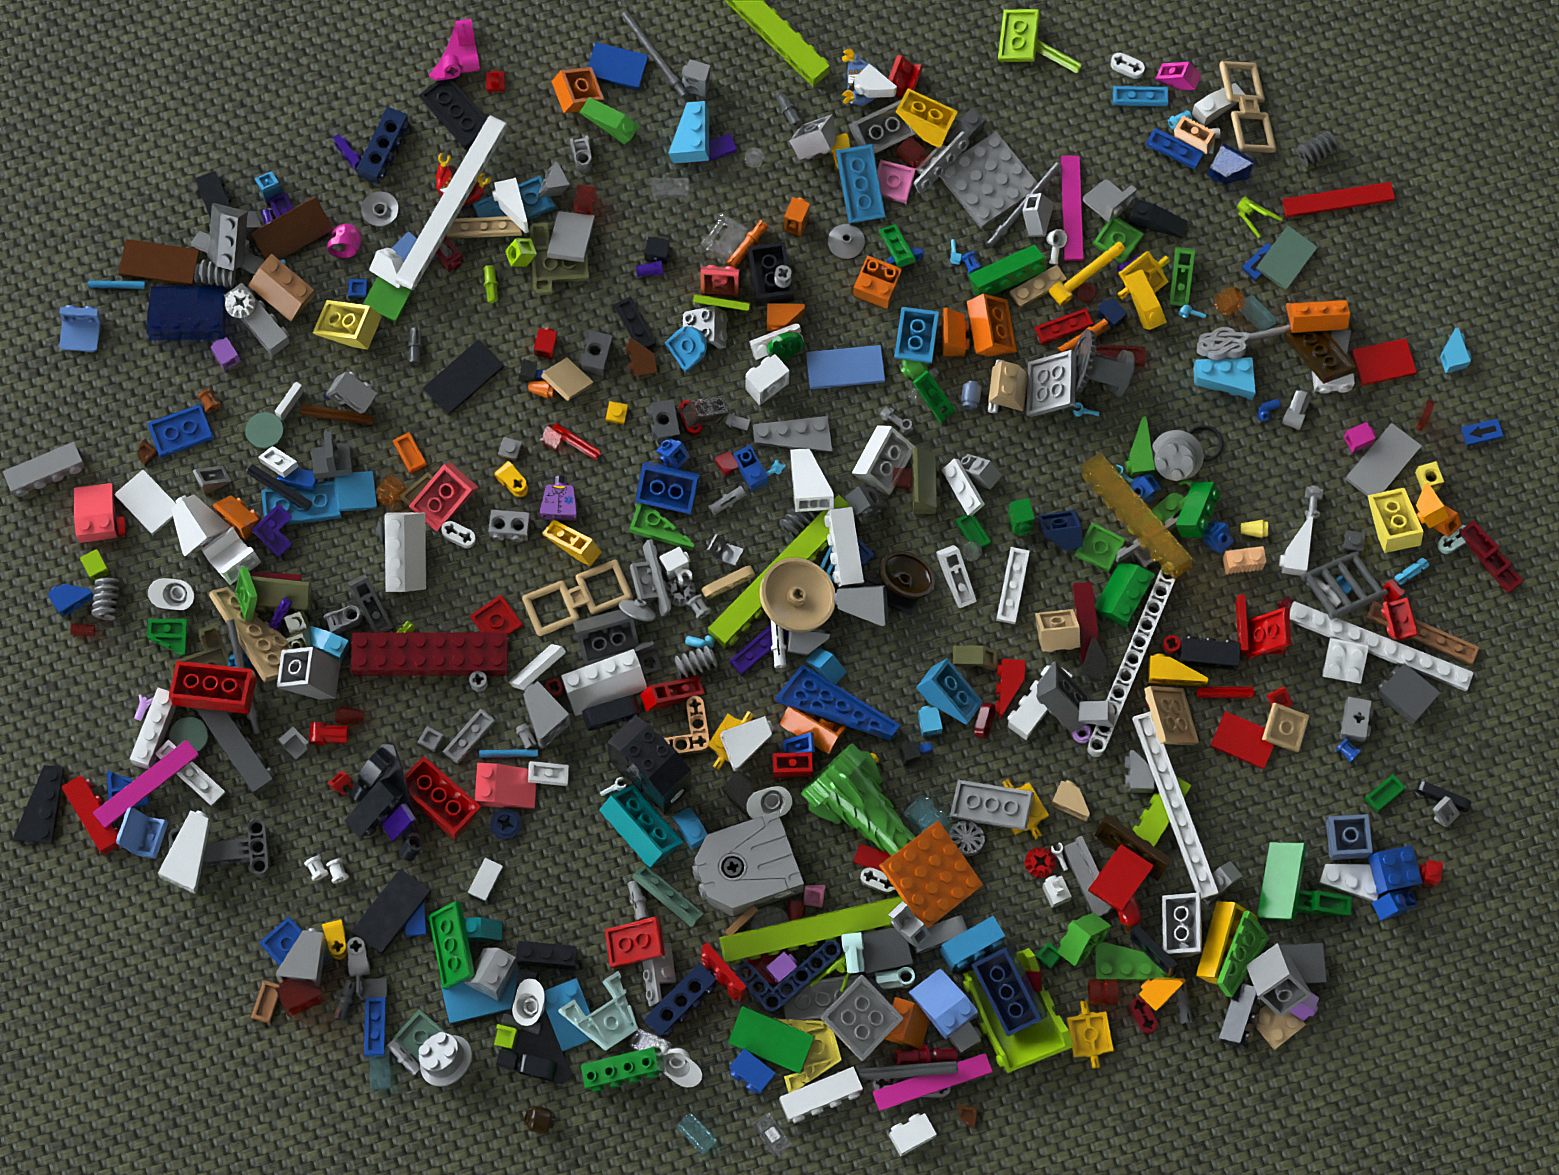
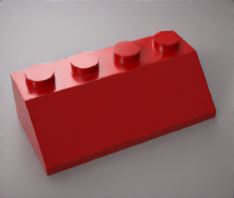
(440, 798)

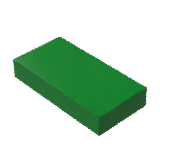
(973, 530)
(1384, 793)

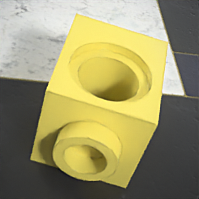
(1432, 470)

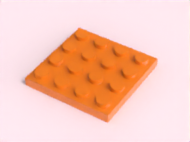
(931, 874)

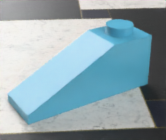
(329, 643)

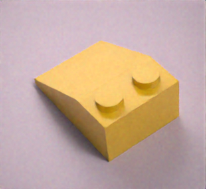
(926, 117)

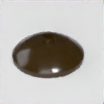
(907, 574)

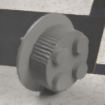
(1177, 455)
(444, 1059)

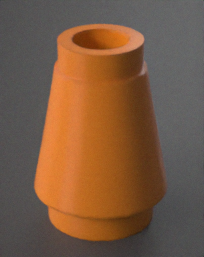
(542, 389)

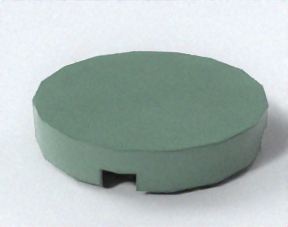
(264, 430)
(191, 730)

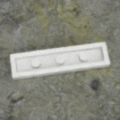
(1012, 585)
(195, 777)

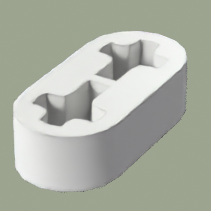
(1127, 65)
(456, 538)
(876, 885)

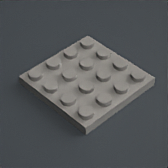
(988, 180)

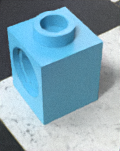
(929, 721)

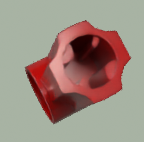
(321, 733)

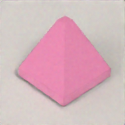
(814, 895)

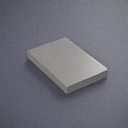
(570, 236)

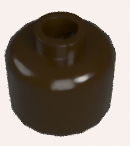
(539, 1119)

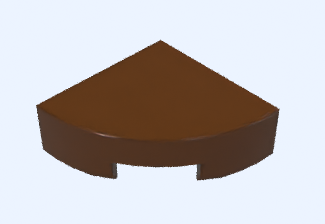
(146, 453)
(968, 1115)

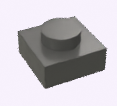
(1354, 541)

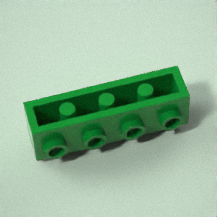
(1008, 271)
(623, 1068)

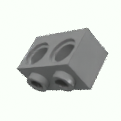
(696, 77)
(510, 520)

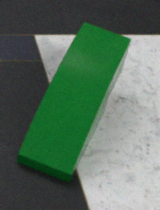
(1323, 903)

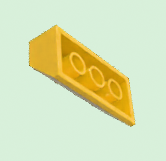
(1219, 939)

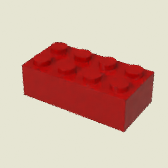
(212, 687)

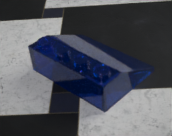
(186, 313)

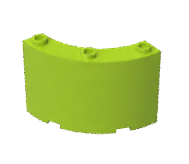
(1029, 1044)

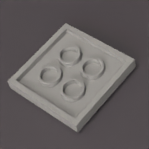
(1051, 383)
(861, 1017)

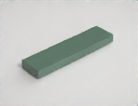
(668, 895)

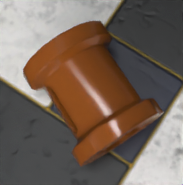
(209, 400)

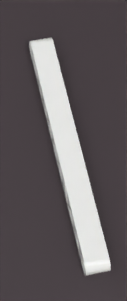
(451, 203)
(1134, 652)

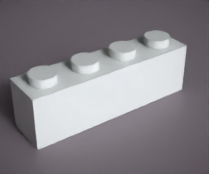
(844, 547)
(1030, 711)
(153, 730)
(820, 1095)

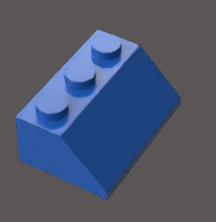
(667, 487)

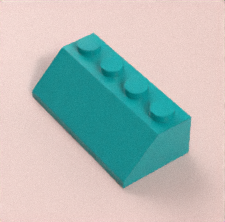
(640, 825)

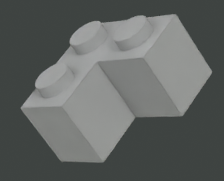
(351, 391)

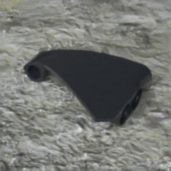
(534, 1053)

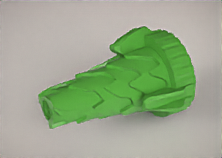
(851, 792)

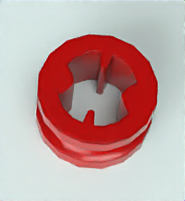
(1168, 639)
(559, 685)

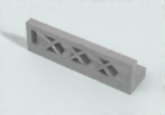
(1085, 873)

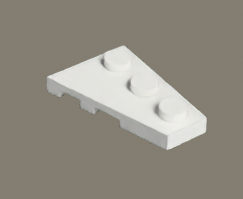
(1351, 879)

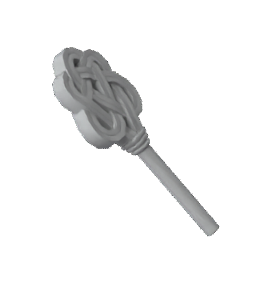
(1230, 344)

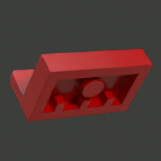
(904, 75)

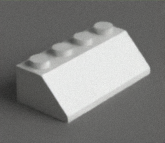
(405, 552)
(604, 681)

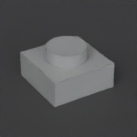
(509, 449)

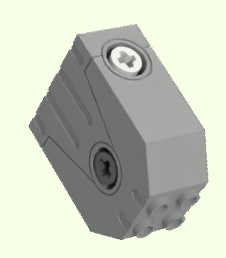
(760, 863)

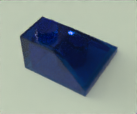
(1230, 166)

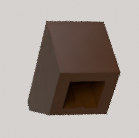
(642, 359)

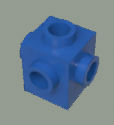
(672, 453)
(1145, 487)
(1217, 536)

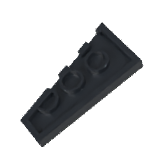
(41, 812)

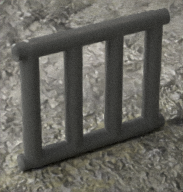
(1348, 606)

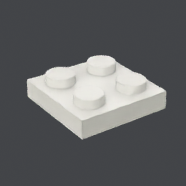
(1345, 660)

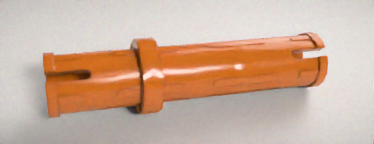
(751, 239)
(1098, 329)

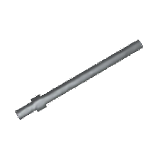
(673, 80)
(1002, 229)
(240, 664)

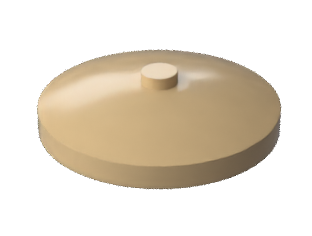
(797, 595)

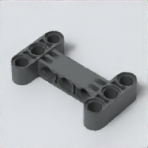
(237, 850)

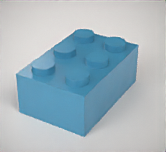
(972, 944)

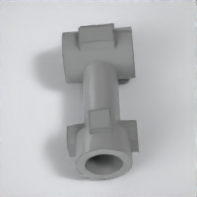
(905, 425)
(1314, 494)

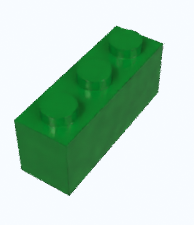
(1198, 509)

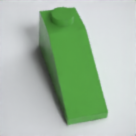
(610, 120)
(1181, 276)
(1141, 457)

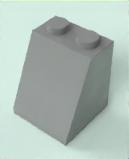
(864, 602)
(309, 673)
(545, 714)
(304, 959)
(493, 972)
(1278, 980)

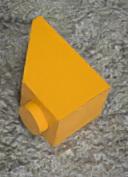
(1430, 508)
(1159, 990)

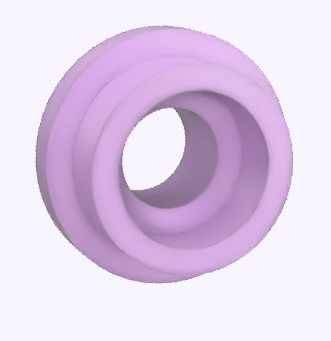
(1088, 733)

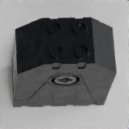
(650, 763)

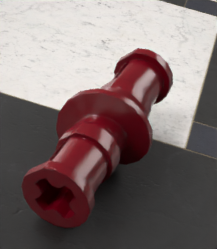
(925, 1055)

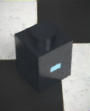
(658, 249)

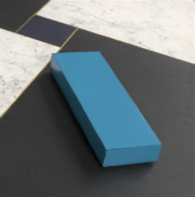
(1140, 96)

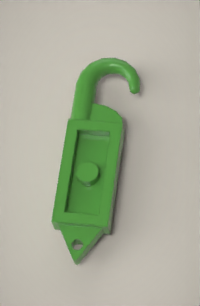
(1171, 504)

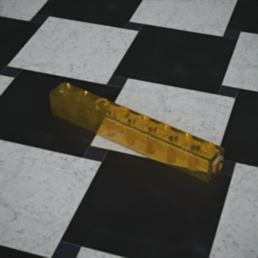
(1137, 516)

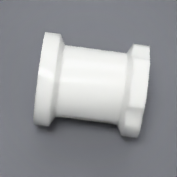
(316, 868)
(337, 871)

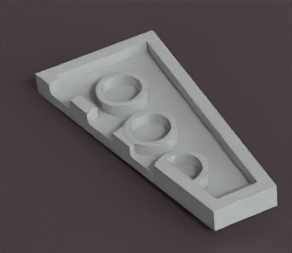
(795, 434)

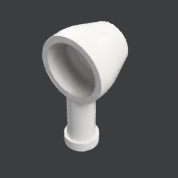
(1057, 239)

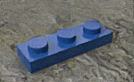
(1174, 148)
(375, 1026)

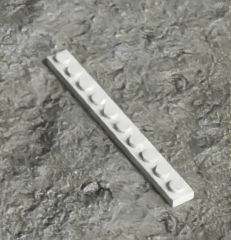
(1381, 646)
(1175, 807)

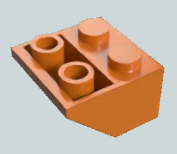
(877, 282)

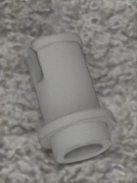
(738, 422)
(526, 736)

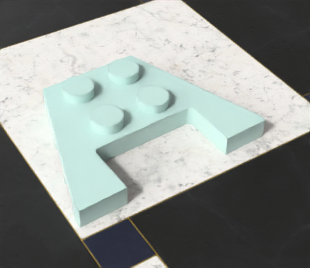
(608, 1023)

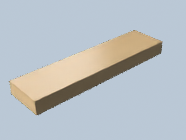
(483, 227)

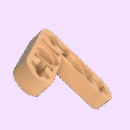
(695, 733)

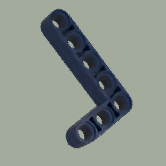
(791, 980)

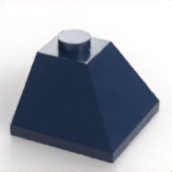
(1062, 529)

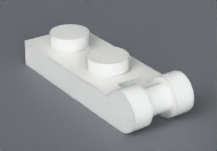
(759, 345)

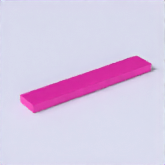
(1072, 207)
(145, 784)
(928, 1084)

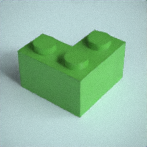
(1082, 937)

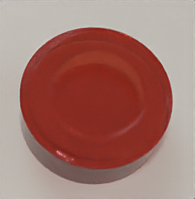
(1086, 292)

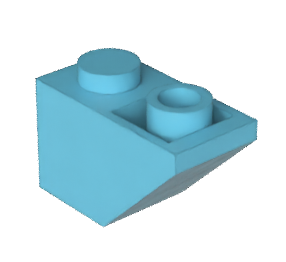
(1455, 355)

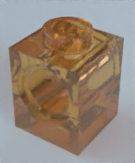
(1229, 300)
(390, 490)

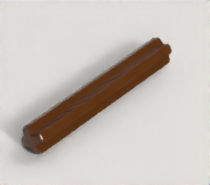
(336, 414)

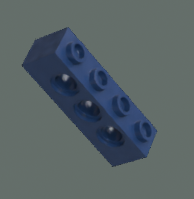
(390, 119)
(654, 1019)

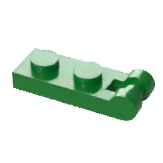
(933, 396)

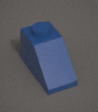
(69, 598)

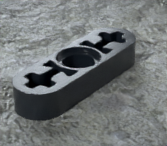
(1437, 794)

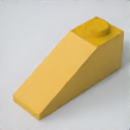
(1145, 300)
(572, 542)
(1169, 671)

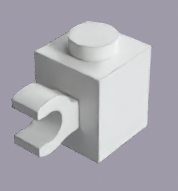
(676, 564)
(1056, 891)

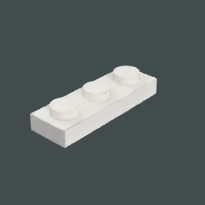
(963, 487)

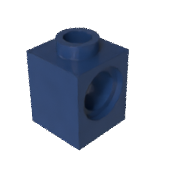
(1112, 313)

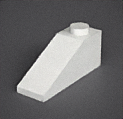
(1214, 105)
(510, 202)
(1297, 553)
(956, 575)

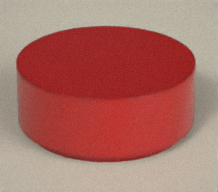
(121, 526)

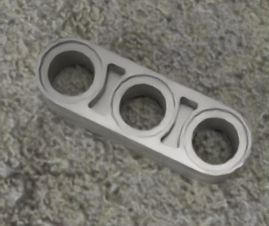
(942, 933)

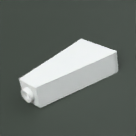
(809, 483)
(186, 855)

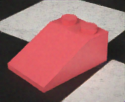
(720, 281)
(443, 495)
(95, 513)
(504, 787)

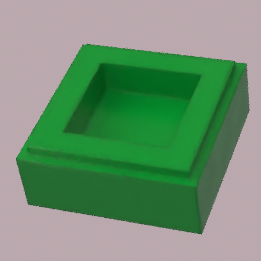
(1048, 955)

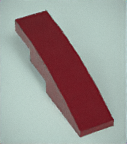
(1491, 558)
(1085, 615)

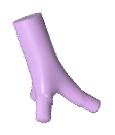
(143, 705)

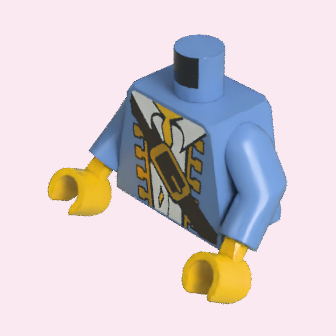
(854, 68)

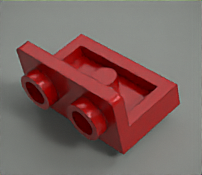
(1400, 619)

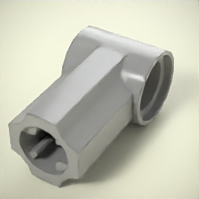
(1295, 413)

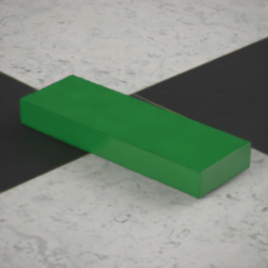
(897, 246)

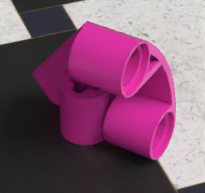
(460, 53)

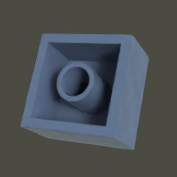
(1349, 837)

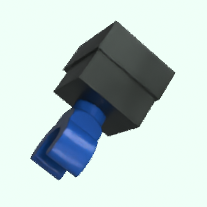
(528, 371)
(911, 752)

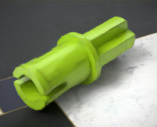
(490, 283)

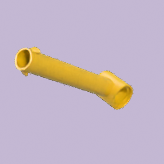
(1062, 292)

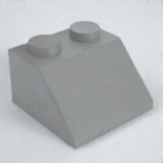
(814, 138)

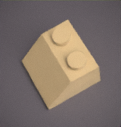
(1008, 385)
(1058, 630)

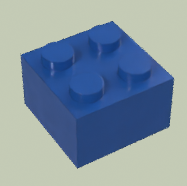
(1395, 869)

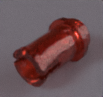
(82, 629)

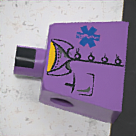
(558, 501)

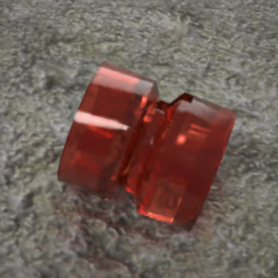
(1103, 991)

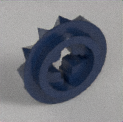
(503, 815)

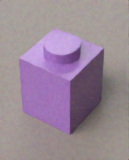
(225, 353)
(781, 967)
(1306, 1008)

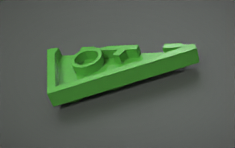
(653, 526)

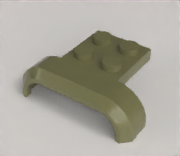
(552, 270)
(213, 653)

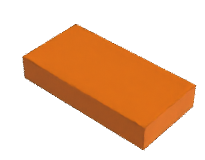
(409, 452)

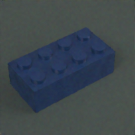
(1009, 990)

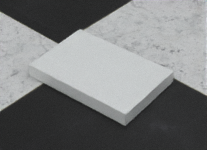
(146, 502)
(537, 666)

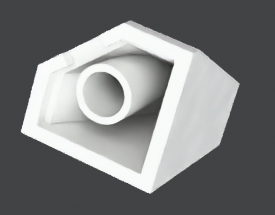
(196, 524)

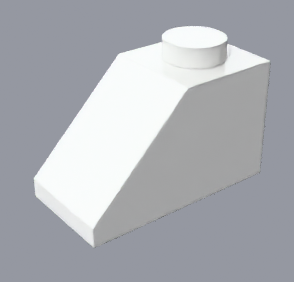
(873, 83)
(387, 265)

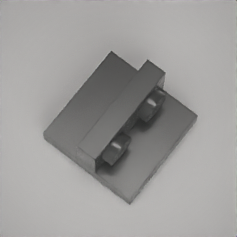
(331, 459)

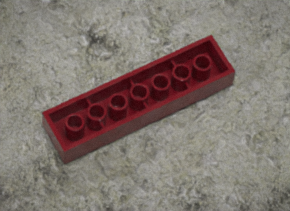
(429, 654)

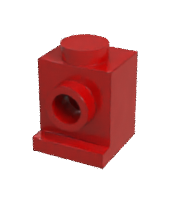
(1431, 872)

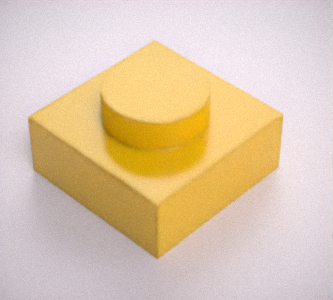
(616, 412)

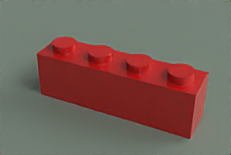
(85, 803)

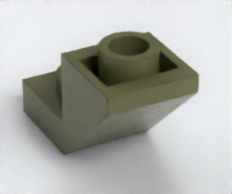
(299, 630)
(973, 656)

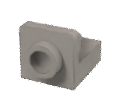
(1445, 812)

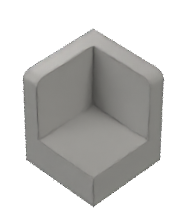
(294, 743)

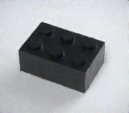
(763, 265)

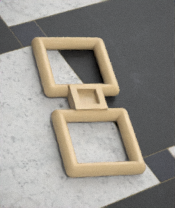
(1248, 107)
(576, 597)

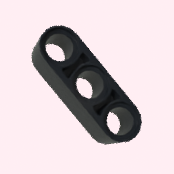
(611, 712)

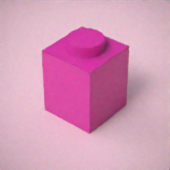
(1359, 437)

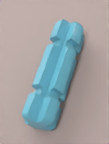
(1411, 571)

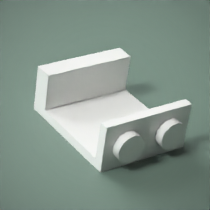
(229, 554)

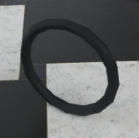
(1218, 435)

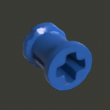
(971, 261)
(1348, 750)

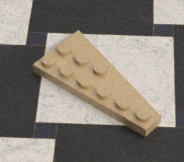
(258, 640)

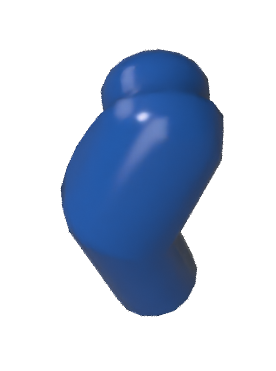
(1265, 409)

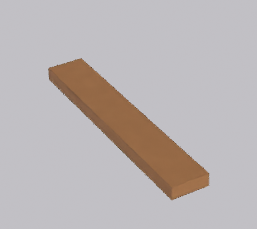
(1431, 637)

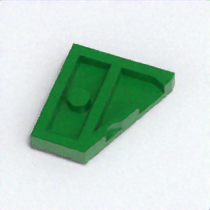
(169, 634)

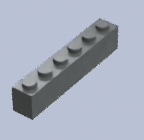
(238, 749)

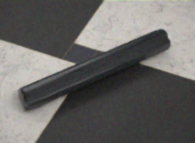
(279, 487)

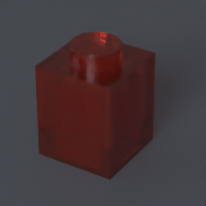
(911, 152)
(585, 199)

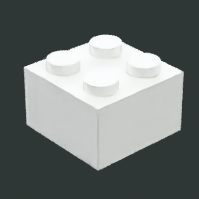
(766, 379)

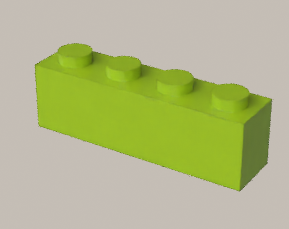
(1156, 818)

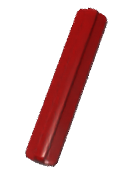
(579, 443)
(1225, 692)

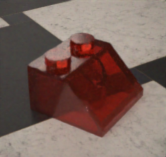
(298, 997)

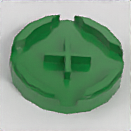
(785, 345)

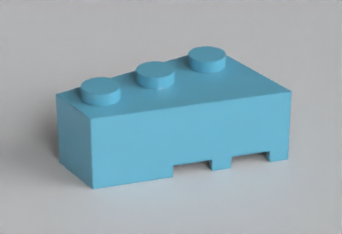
(692, 135)
(1226, 375)

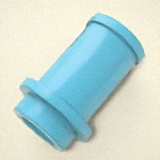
(1174, 120)

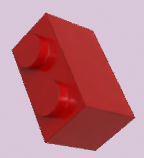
(792, 765)

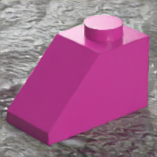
(1179, 75)

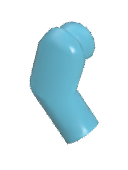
(700, 643)

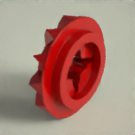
(1040, 871)

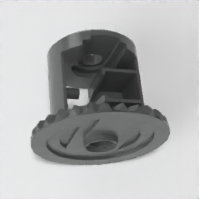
(1100, 367)

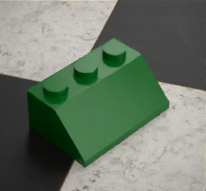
(1124, 593)

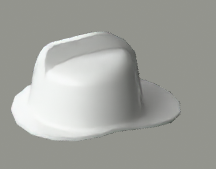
(171, 594)
(769, 801)
(528, 1002)
(681, 1068)

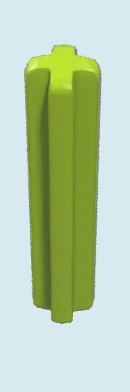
(1058, 57)

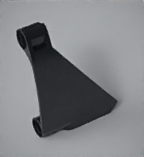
(382, 765)

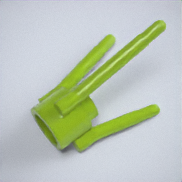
(1247, 206)
(841, 966)

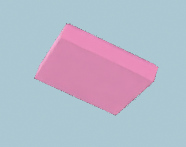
(895, 180)

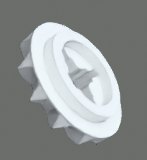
(238, 311)

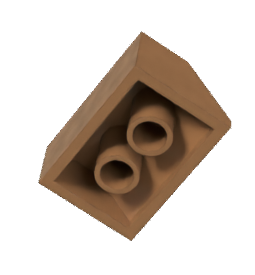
(281, 288)

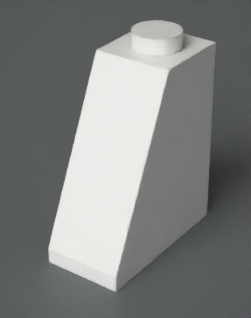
(745, 740)

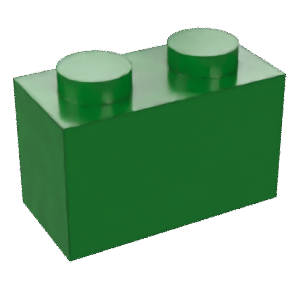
(1021, 517)

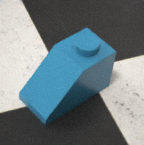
(690, 828)

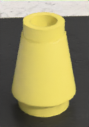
(1255, 528)

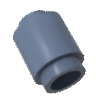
(971, 395)

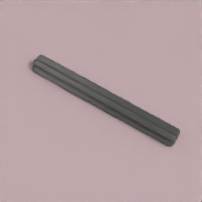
(908, 1070)

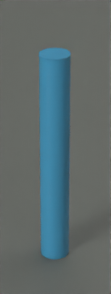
(117, 284)
(508, 753)

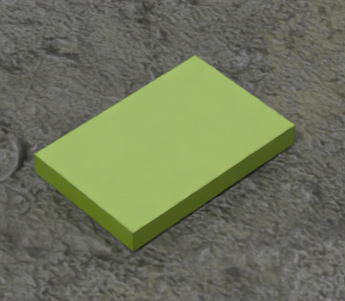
(1019, 35)
(722, 302)

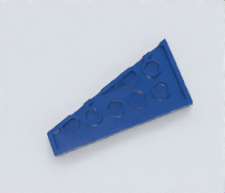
(824, 699)

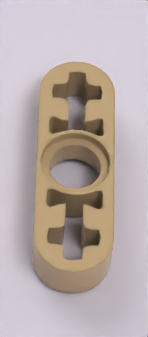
(728, 582)

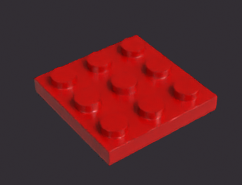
(723, 973)

